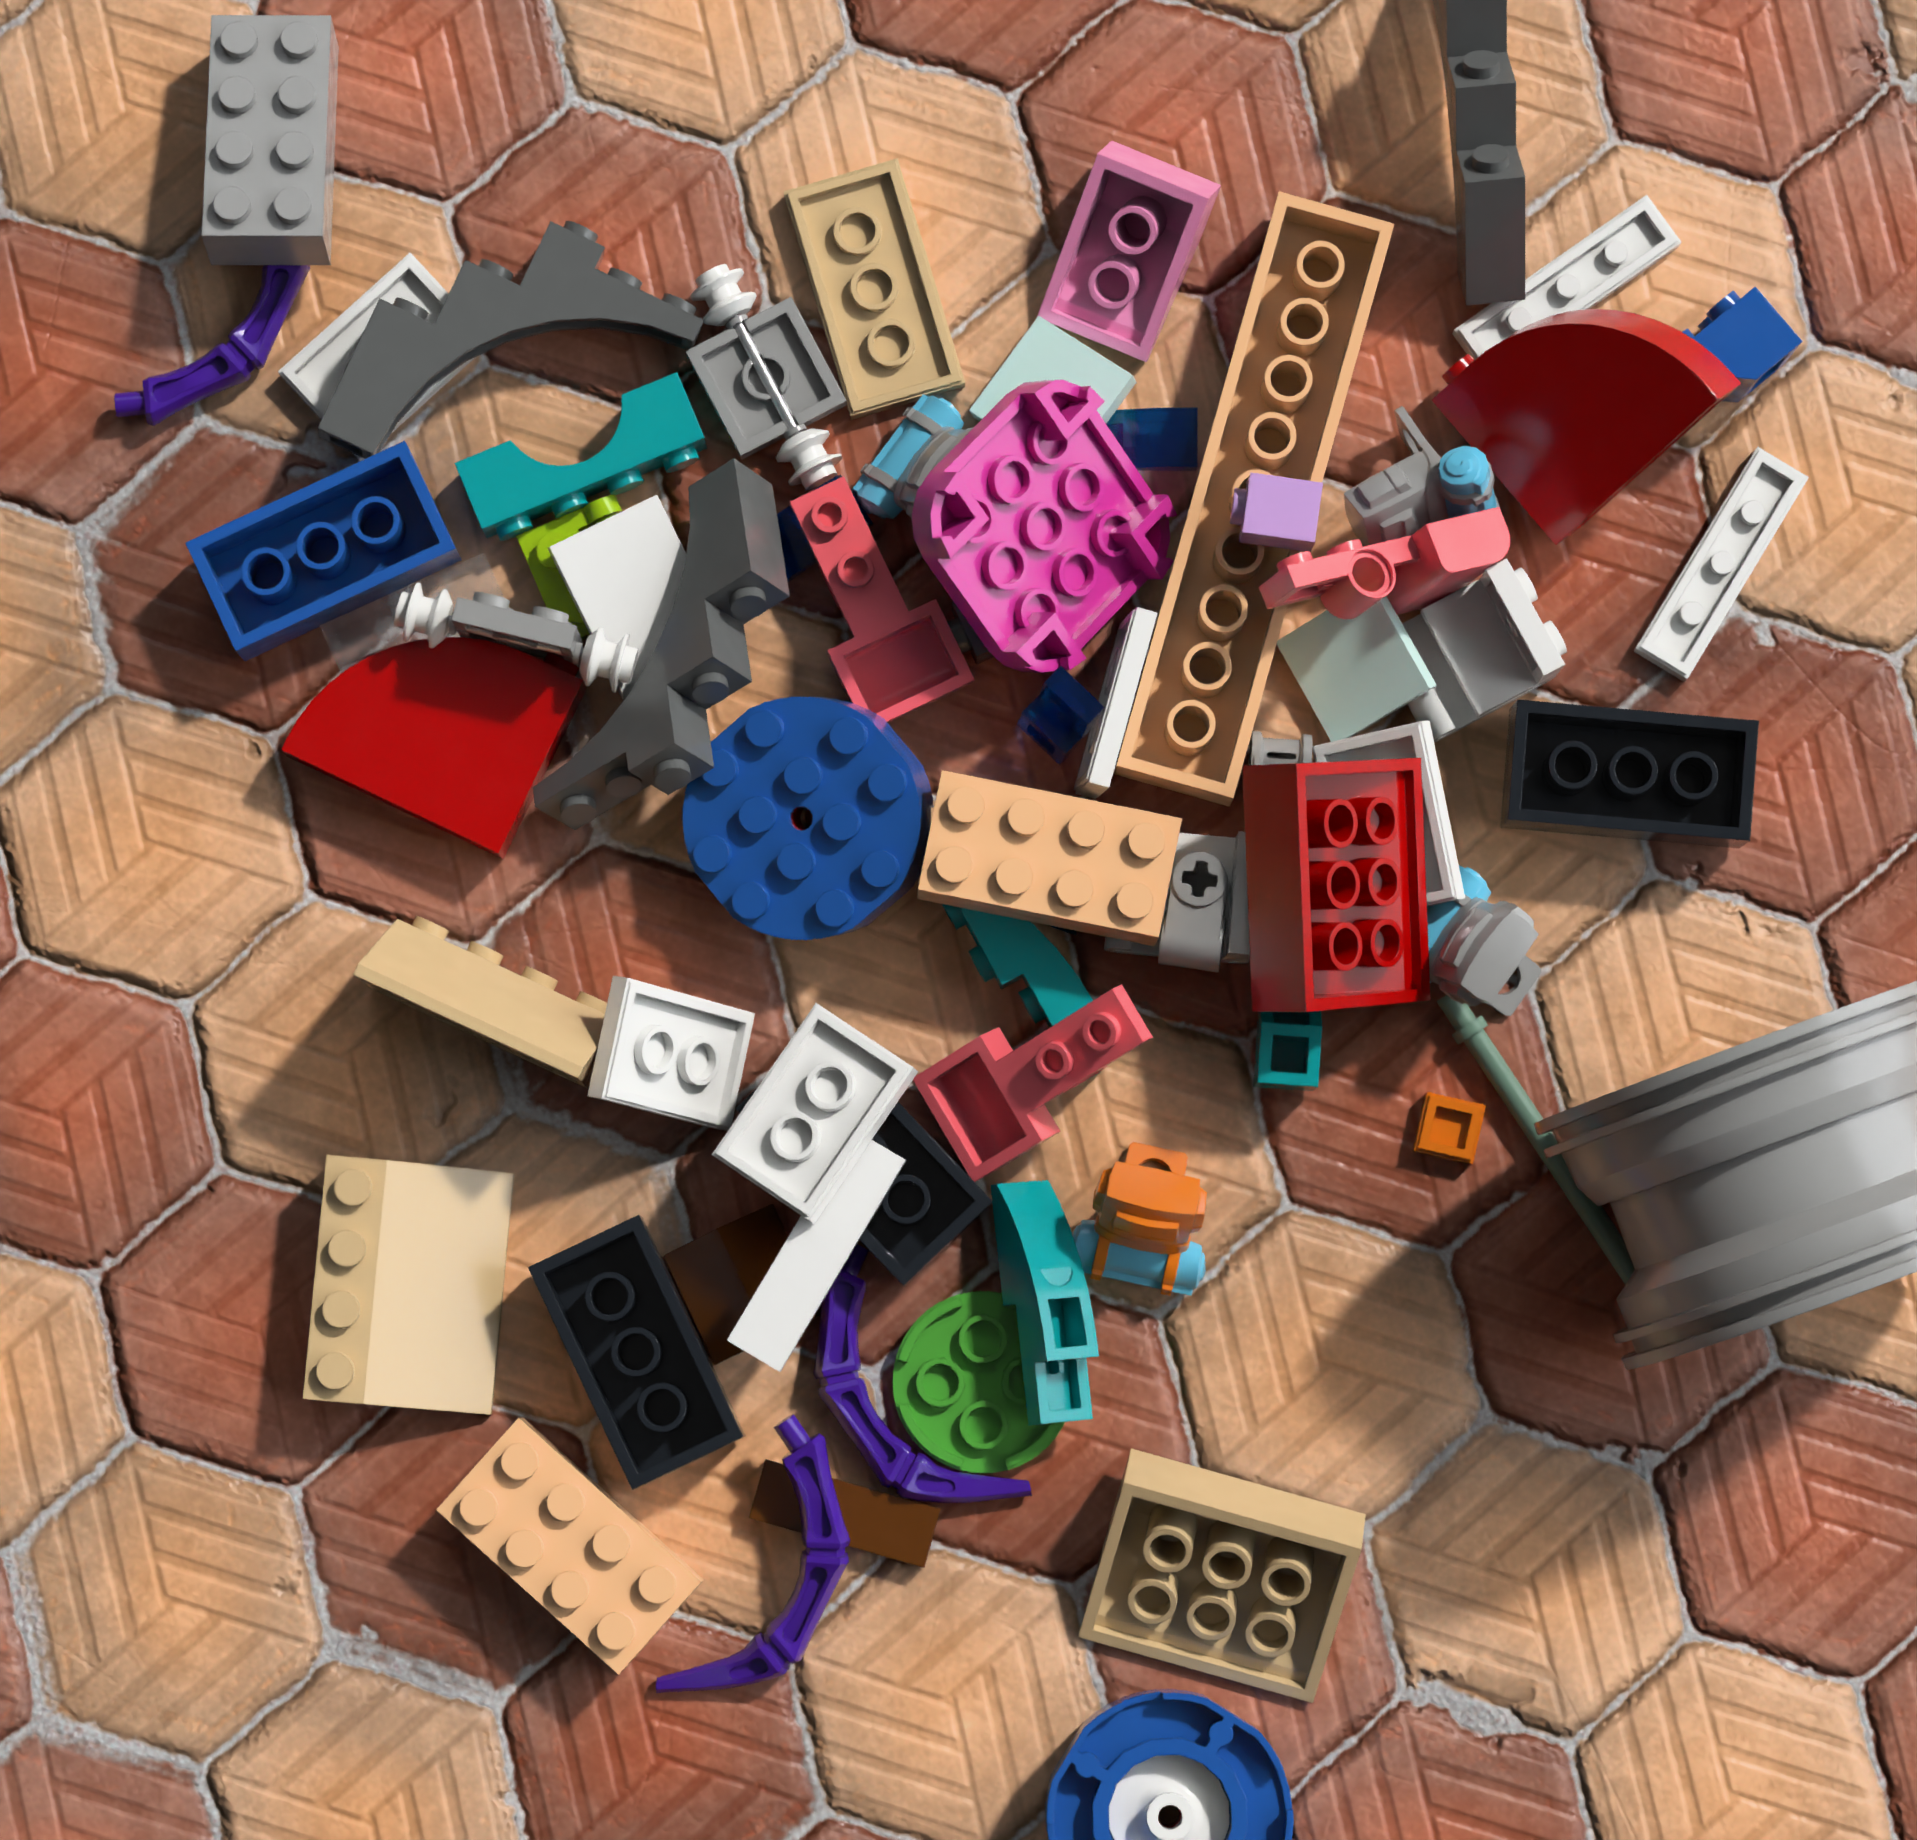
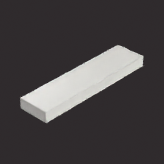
(1578, 276)
(1721, 564)
(813, 1261)

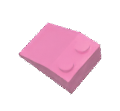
(1128, 250)

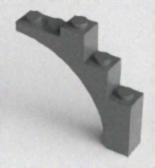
(1483, 149)
(561, 291)
(701, 658)

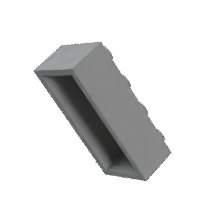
(270, 140)

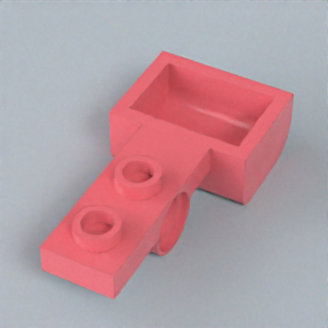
(1407, 569)
(895, 654)
(996, 1096)

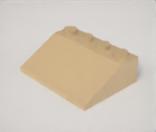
(486, 999)
(408, 1285)
(1223, 1575)

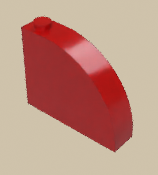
(1581, 407)
(443, 732)

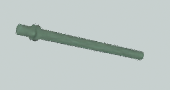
(1471, 1032)

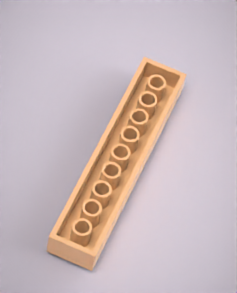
(1273, 420)

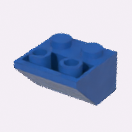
(1747, 339)

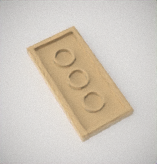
(874, 289)

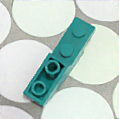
(1018, 950)
(1051, 1298)

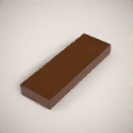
(872, 1518)

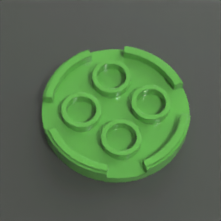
(964, 1386)

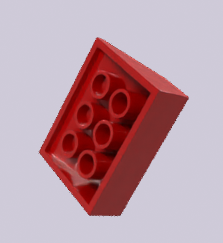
(1336, 884)

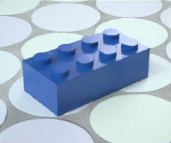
(323, 551)

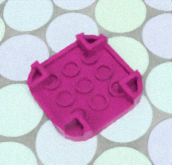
(1041, 526)

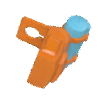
(1145, 1223)

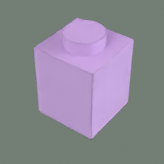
(1277, 511)

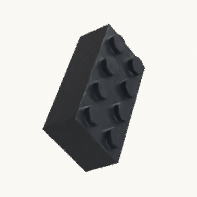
(1629, 774)
(925, 1204)
(636, 1352)

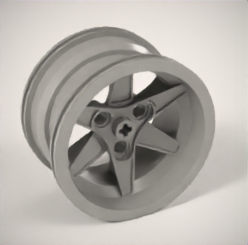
(1758, 1176)

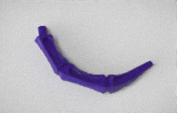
(225, 363)
(848, 1400)
(819, 1573)

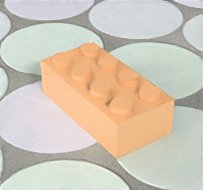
(1049, 858)
(570, 1545)

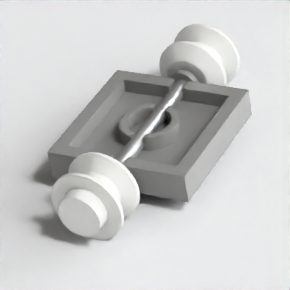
(766, 377)
(537, 634)

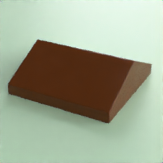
(723, 1273)

